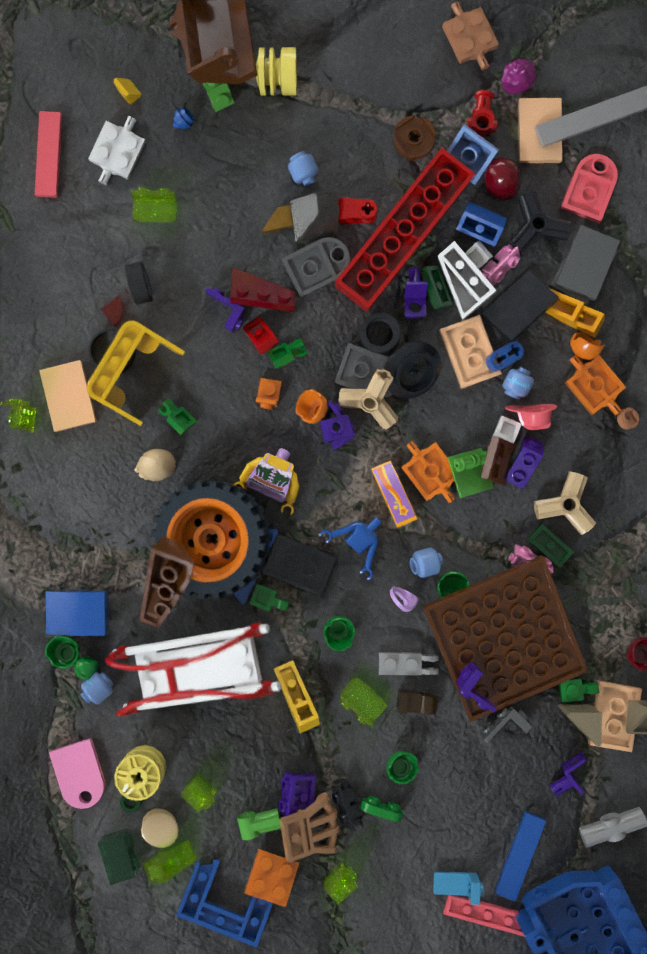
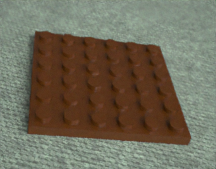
(511, 631)

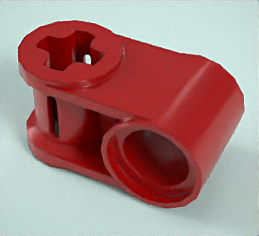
(354, 211)

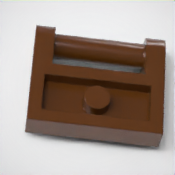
(497, 460)

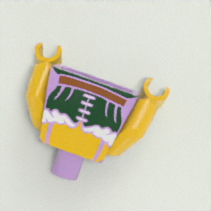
(272, 477)

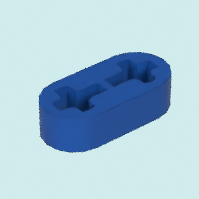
(506, 359)

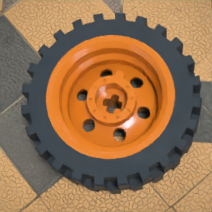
(239, 513)

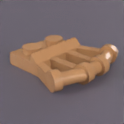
(297, 831)

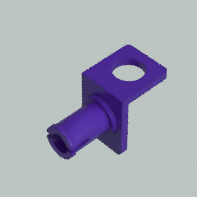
(415, 293)
(336, 428)
(569, 779)

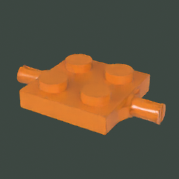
(595, 385)
(429, 471)

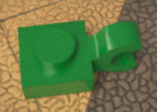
(284, 353)
(179, 418)
(266, 598)
(574, 689)

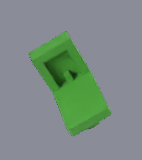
(219, 95)

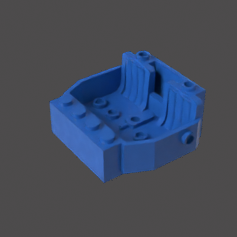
(568, 907)

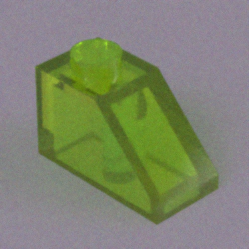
(169, 862)

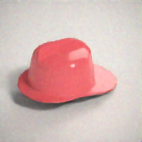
(535, 416)

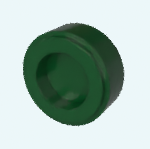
(129, 805)

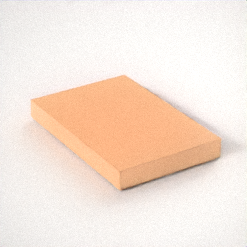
(532, 113)
(468, 349)
(67, 396)
(613, 704)

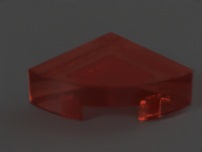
(113, 311)

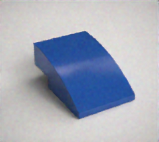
(77, 613)

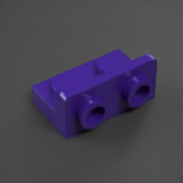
(296, 792)

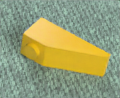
(297, 697)

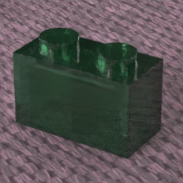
(119, 856)

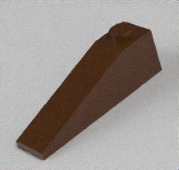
(166, 579)

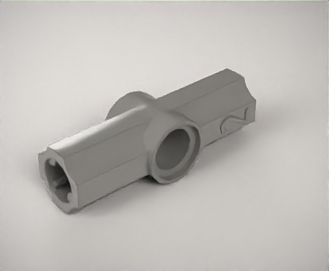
(613, 827)

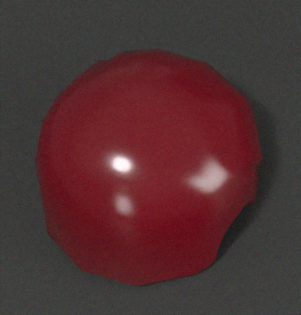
(637, 653)

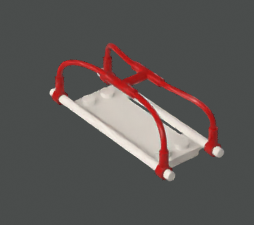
(186, 672)

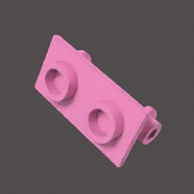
(507, 259)
(523, 554)

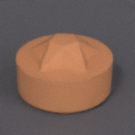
(628, 418)

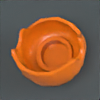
(585, 346)
(311, 406)

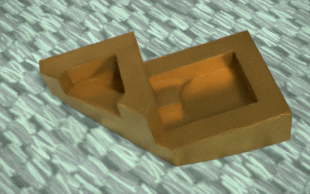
(279, 220)

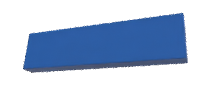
(520, 856)

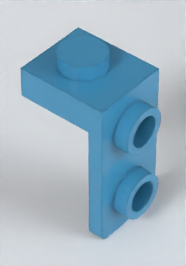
(458, 884)

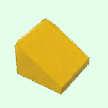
(127, 89)

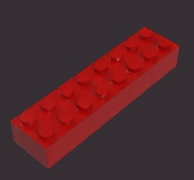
(404, 230)

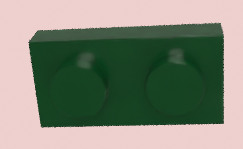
(436, 287)
(550, 545)

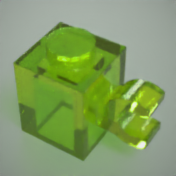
(198, 793)
(340, 883)

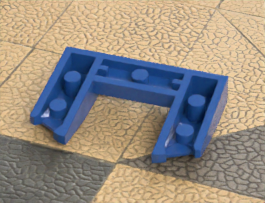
(196, 909)

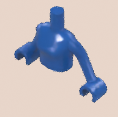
(359, 539)

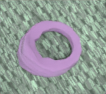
(409, 599)

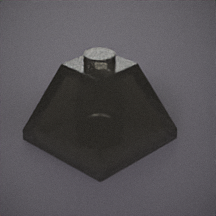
(315, 217)

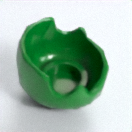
(451, 582)
(339, 633)
(62, 652)
(402, 767)

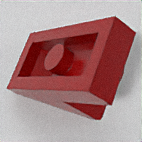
(260, 335)

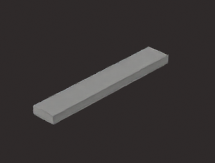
(592, 117)

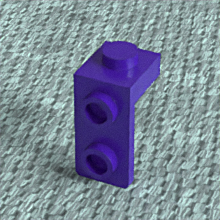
(236, 319)
(526, 462)
(468, 678)

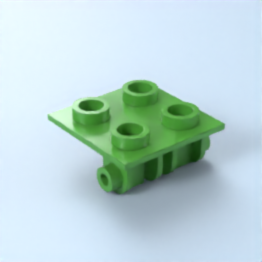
(467, 472)

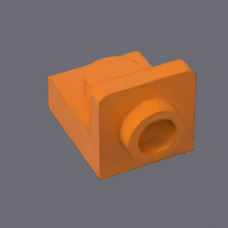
(268, 393)

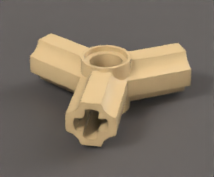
(363, 399)
(576, 514)

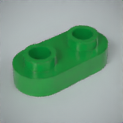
(387, 811)

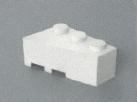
(465, 280)

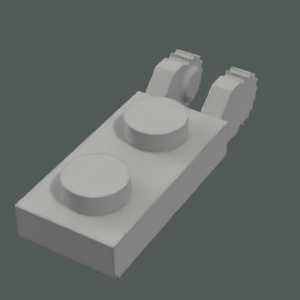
(405, 663)

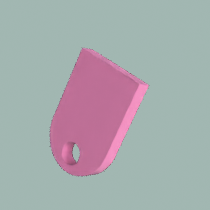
(78, 771)

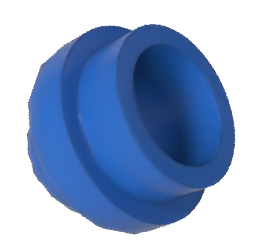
(183, 118)

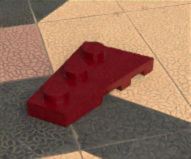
(257, 292)

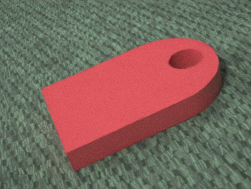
(590, 189)

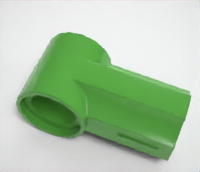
(253, 824)

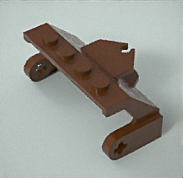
(215, 40)

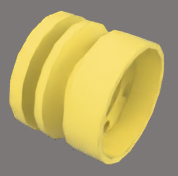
(277, 71)
(151, 766)

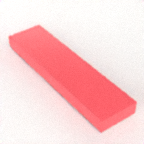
(48, 154)
(483, 914)

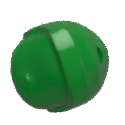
(85, 667)

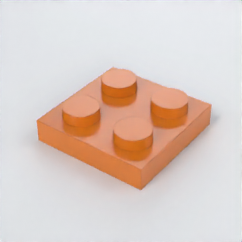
(271, 878)

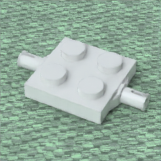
(117, 150)

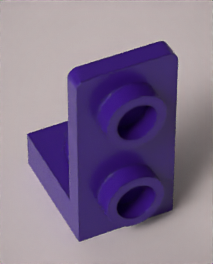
(337, 410)

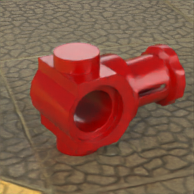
(483, 114)

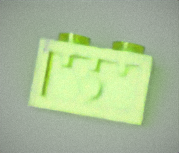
(154, 205)
(22, 415)
(362, 701)

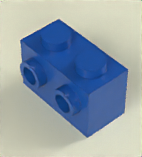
(481, 224)

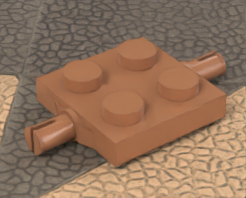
(470, 35)

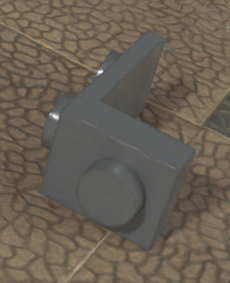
(503, 717)

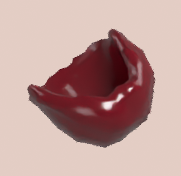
(502, 179)

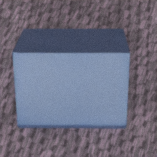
(473, 151)

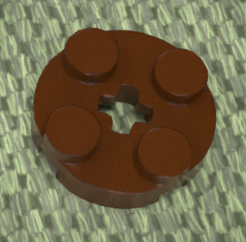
(409, 149)

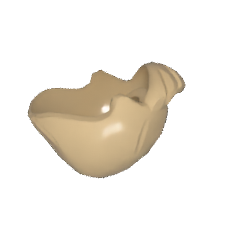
(156, 465)

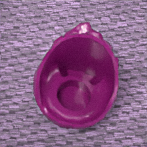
(518, 76)

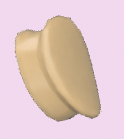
(159, 828)

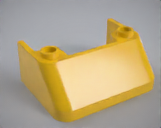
(129, 337)

